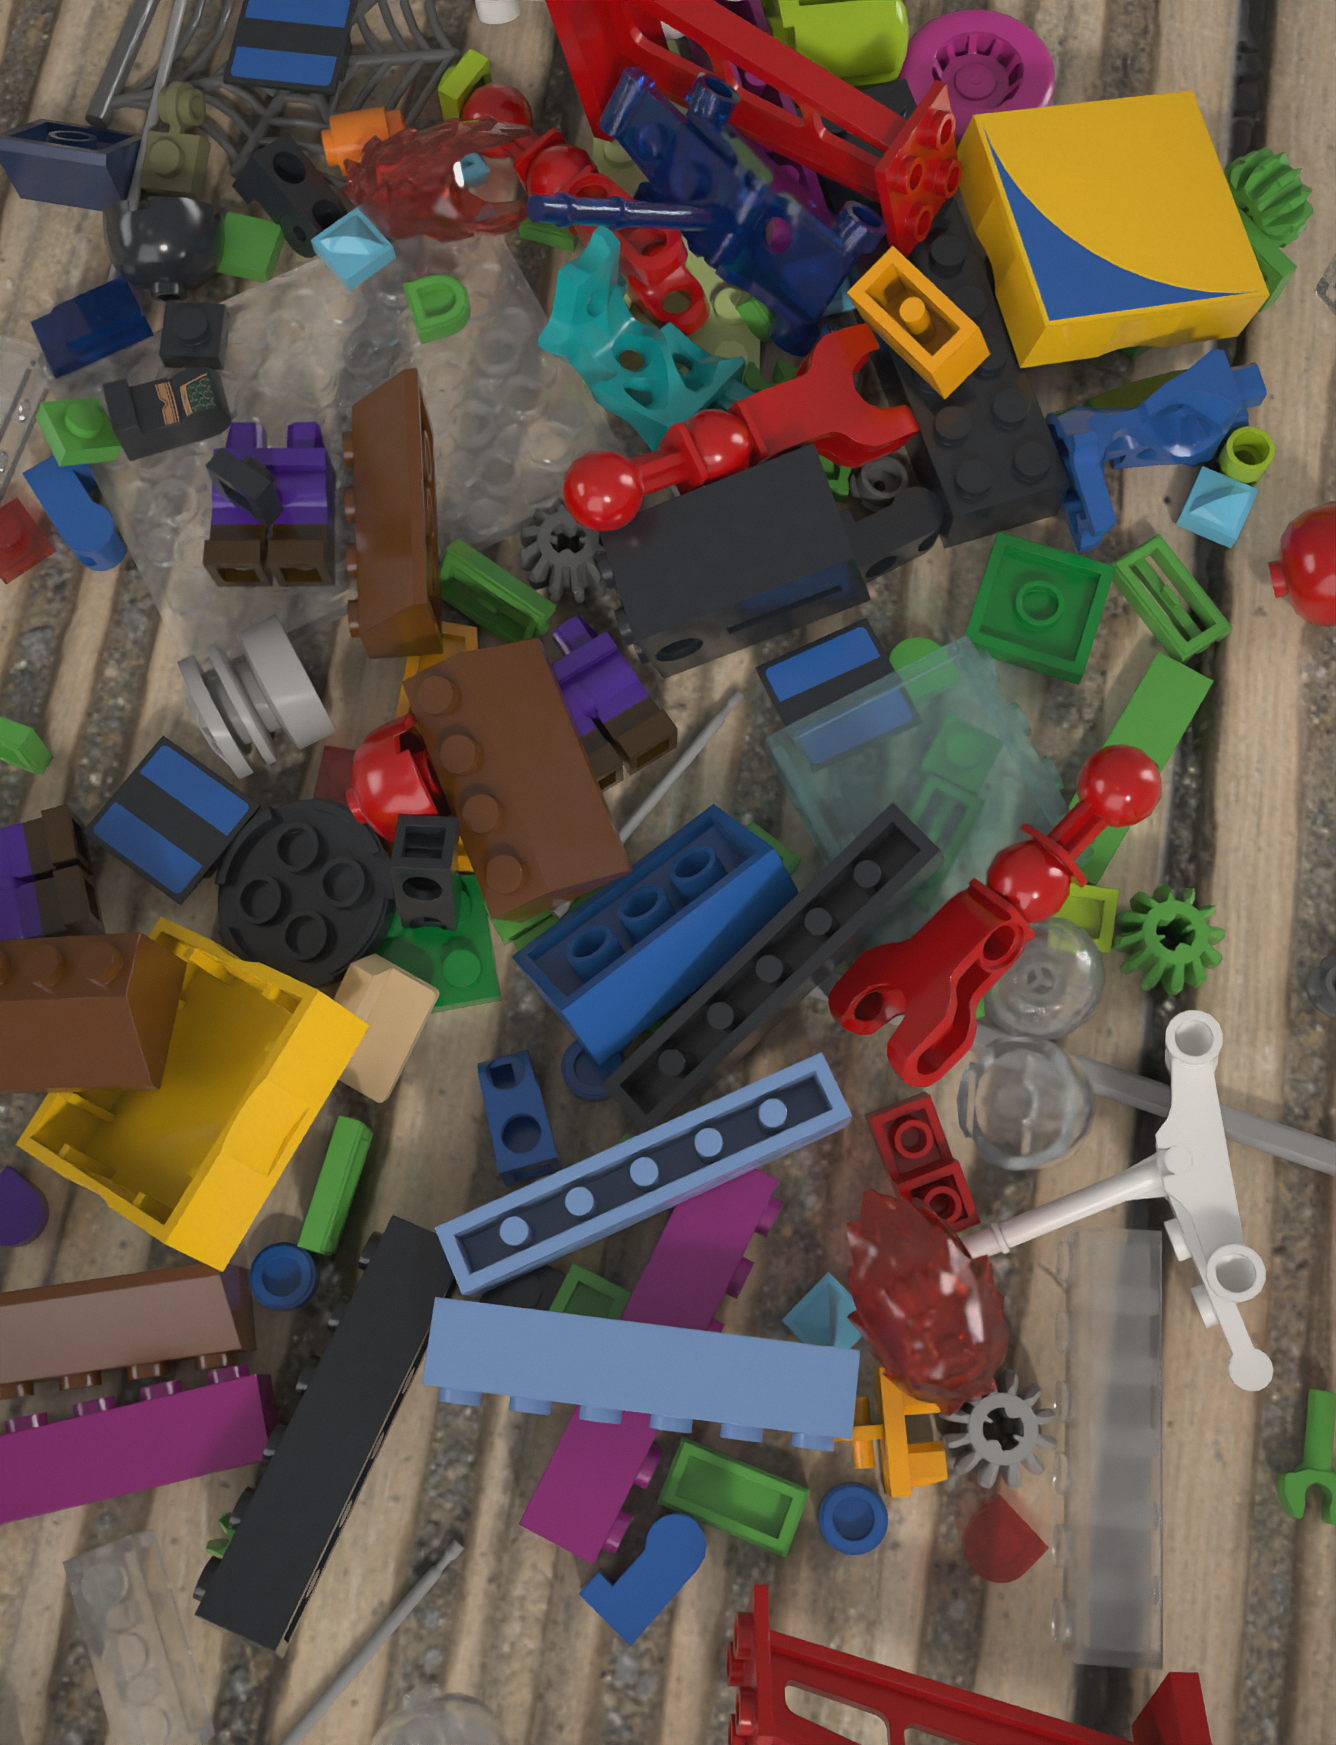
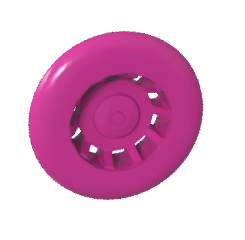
(977, 78)

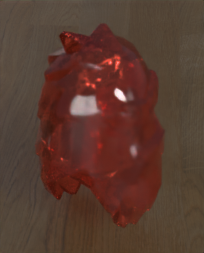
(417, 183)
(925, 1303)

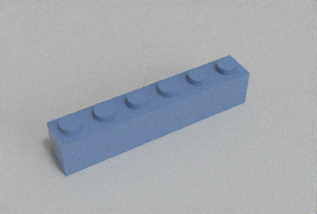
(643, 1176)
(642, 1369)

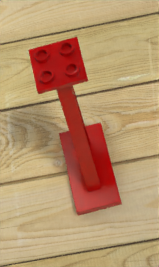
(920, 152)
(768, 1661)

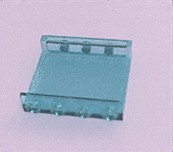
(939, 750)

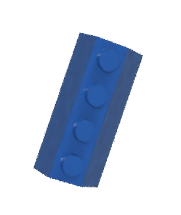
(657, 931)

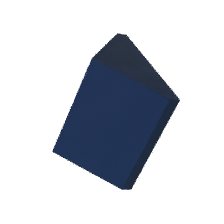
(69, 163)

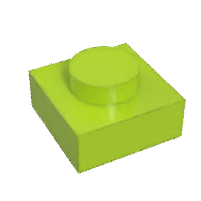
(460, 82)
(1093, 910)

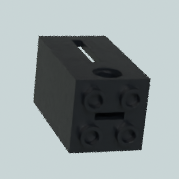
(732, 564)

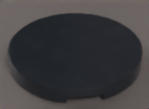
(306, 891)

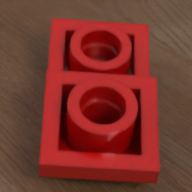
(921, 1160)

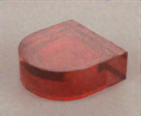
(1000, 1542)

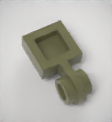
(177, 159)

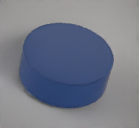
(584, 1075)
(284, 1276)
(852, 1518)

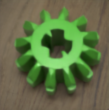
(1270, 194)
(1191, 932)

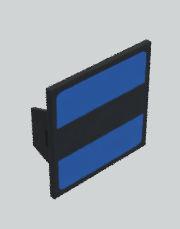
(292, 45)
(824, 671)
(172, 820)

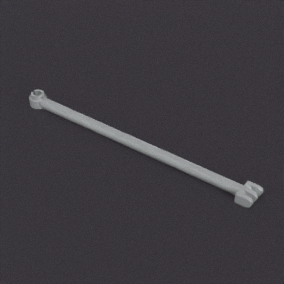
(1156, 1099)

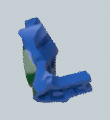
(1148, 423)

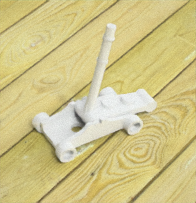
(1196, 1180)

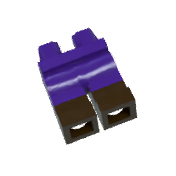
(299, 536)
(607, 692)
(47, 879)

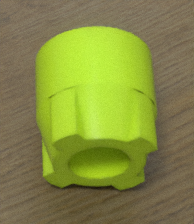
(1252, 447)

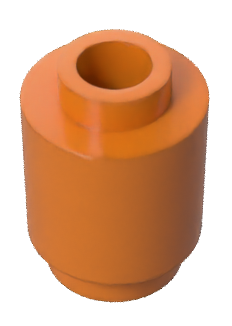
(355, 128)

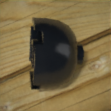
(165, 247)

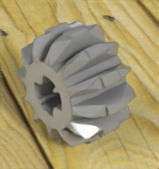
(1019, 1443)

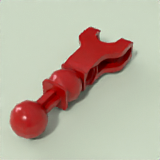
(548, 165)
(816, 407)
(983, 929)

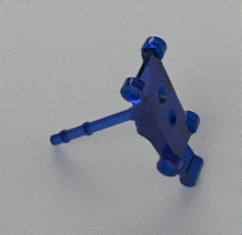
(721, 199)

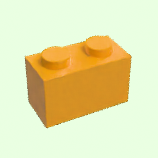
(919, 322)

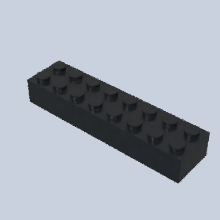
(988, 440)

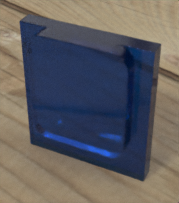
(91, 327)

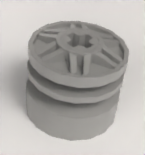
(255, 697)

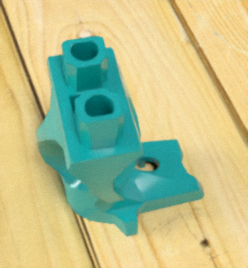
(598, 330)

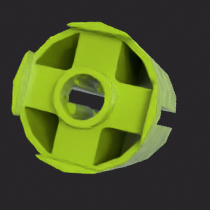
(849, 38)

